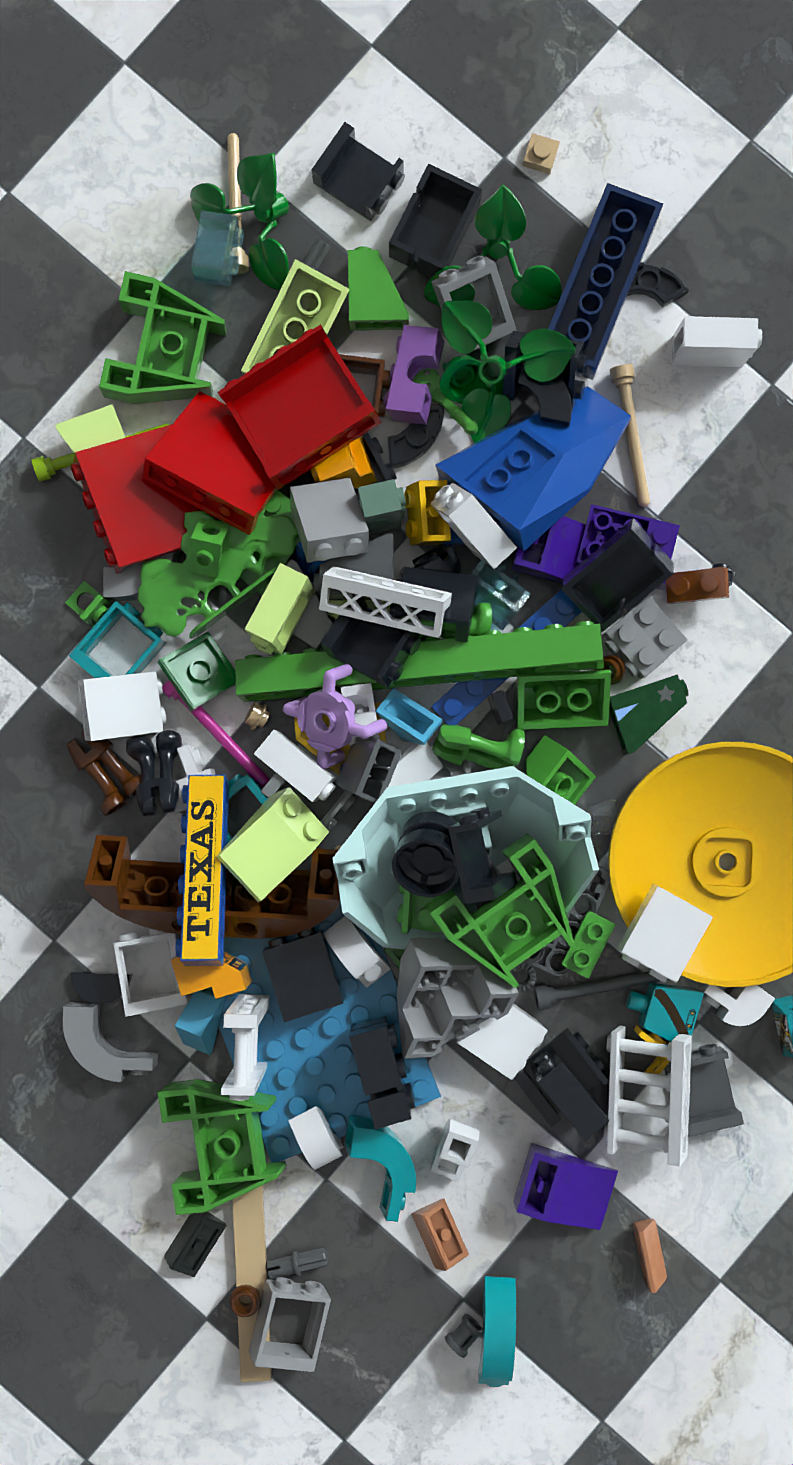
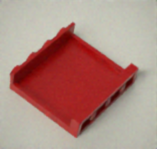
(299, 406)
(211, 464)
(130, 512)

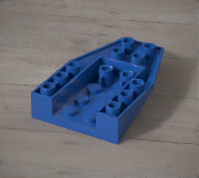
(538, 468)

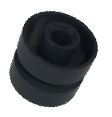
(425, 855)

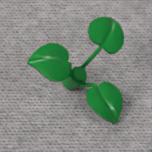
(259, 182)
(502, 221)
(543, 351)

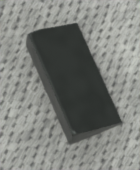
(194, 1243)

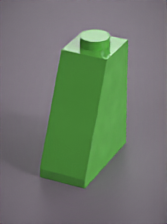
(372, 293)

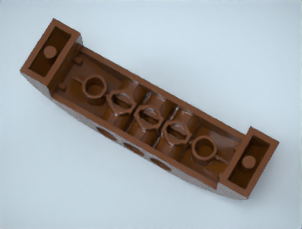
(150, 894)

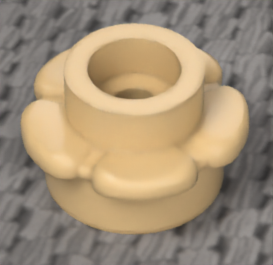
(257, 716)

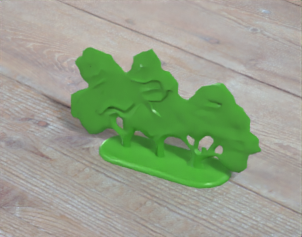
(169, 582)

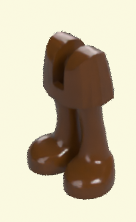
(90, 760)

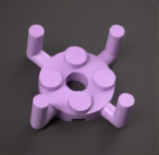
(341, 715)

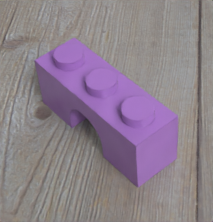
(416, 350)

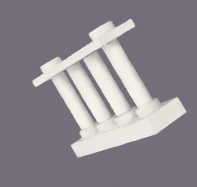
(244, 1018)
(675, 1082)

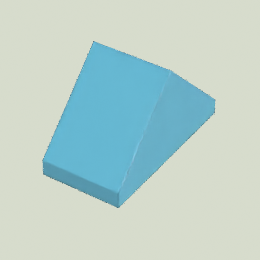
(408, 718)
(200, 1021)

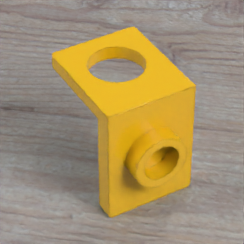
(659, 1062)

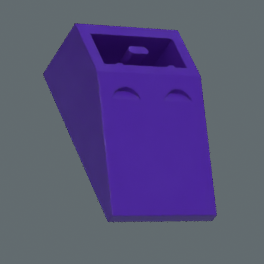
(605, 522)
(553, 552)
(564, 1188)

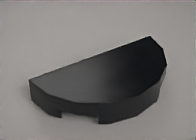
(98, 987)

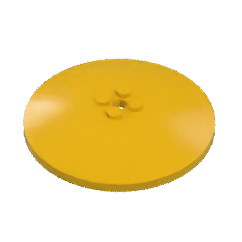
(678, 828)

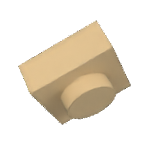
(541, 153)

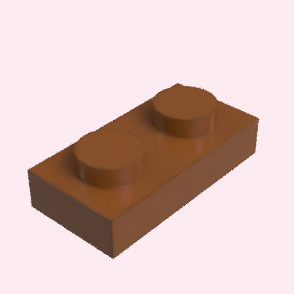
(698, 585)

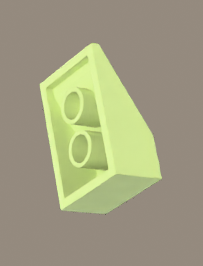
(272, 843)

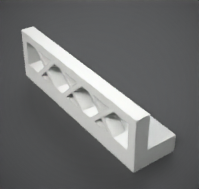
(388, 590)

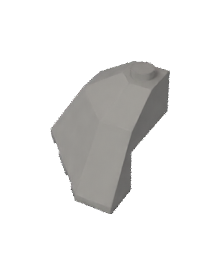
(445, 996)

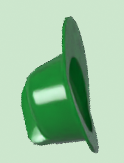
(461, 377)

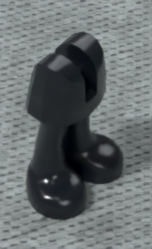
(143, 751)

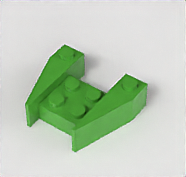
(169, 345)
(516, 922)
(225, 1142)

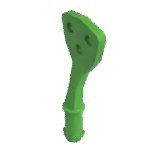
(456, 413)

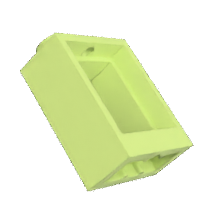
(279, 610)

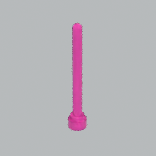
(222, 737)

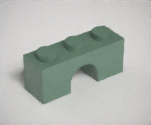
(382, 506)

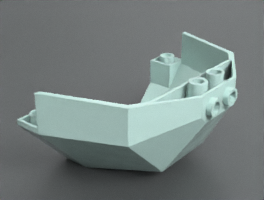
(364, 861)

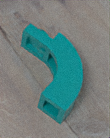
(386, 1148)
(498, 1331)

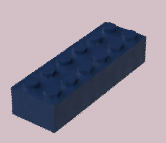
(605, 271)

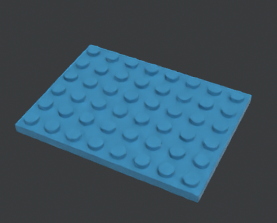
(312, 1055)

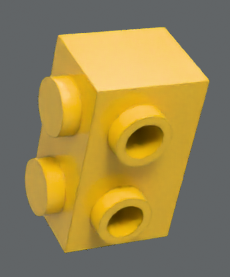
(424, 522)

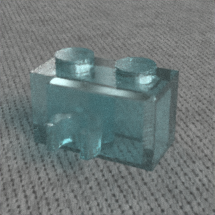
(216, 248)
(500, 592)

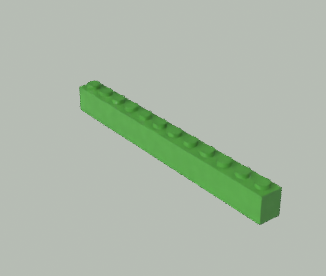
(435, 662)

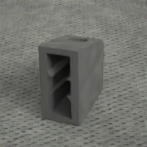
(369, 768)

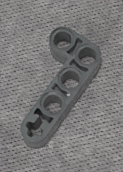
(542, 958)

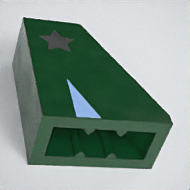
(645, 710)

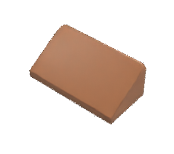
(440, 1235)
(650, 1254)

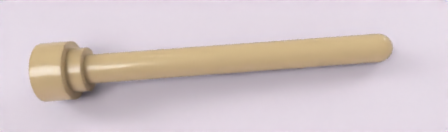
(235, 193)
(622, 377)

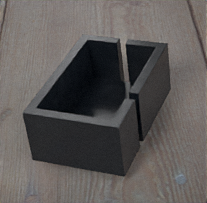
(436, 228)
(617, 570)
(382, 1072)

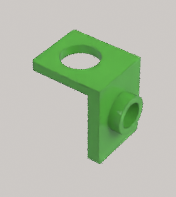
(206, 548)
(95, 610)

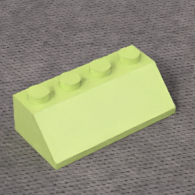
(301, 305)

